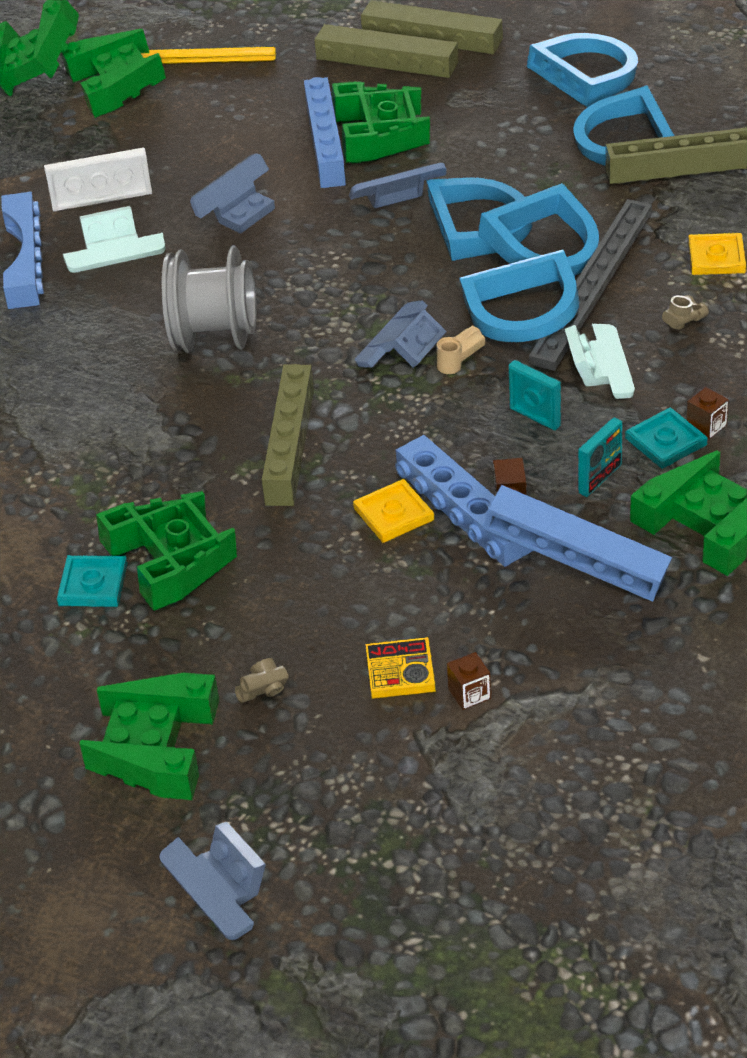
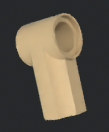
(454, 350)

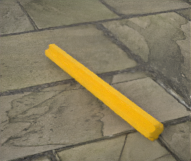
(215, 55)

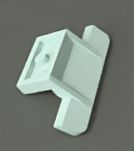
(112, 240)
(601, 359)

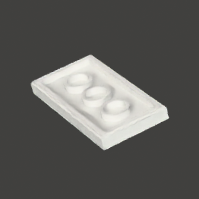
(98, 179)

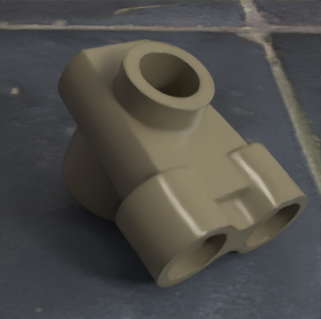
(684, 310)
(264, 679)

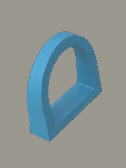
(546, 61)
(616, 106)
(456, 190)
(498, 222)
(515, 278)

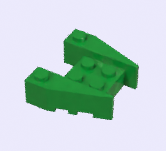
(39, 49)
(117, 66)
(386, 119)
(702, 502)
(177, 537)
(145, 730)

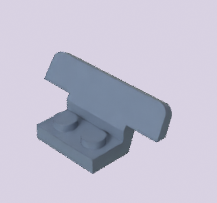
(397, 186)
(235, 196)
(409, 332)
(218, 878)

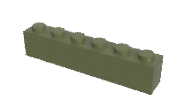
(470, 31)
(386, 50)
(676, 155)
(288, 435)

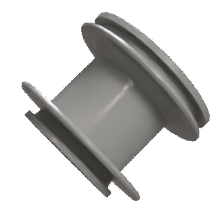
(207, 299)

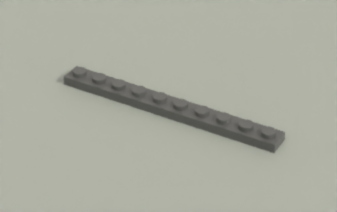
(594, 279)

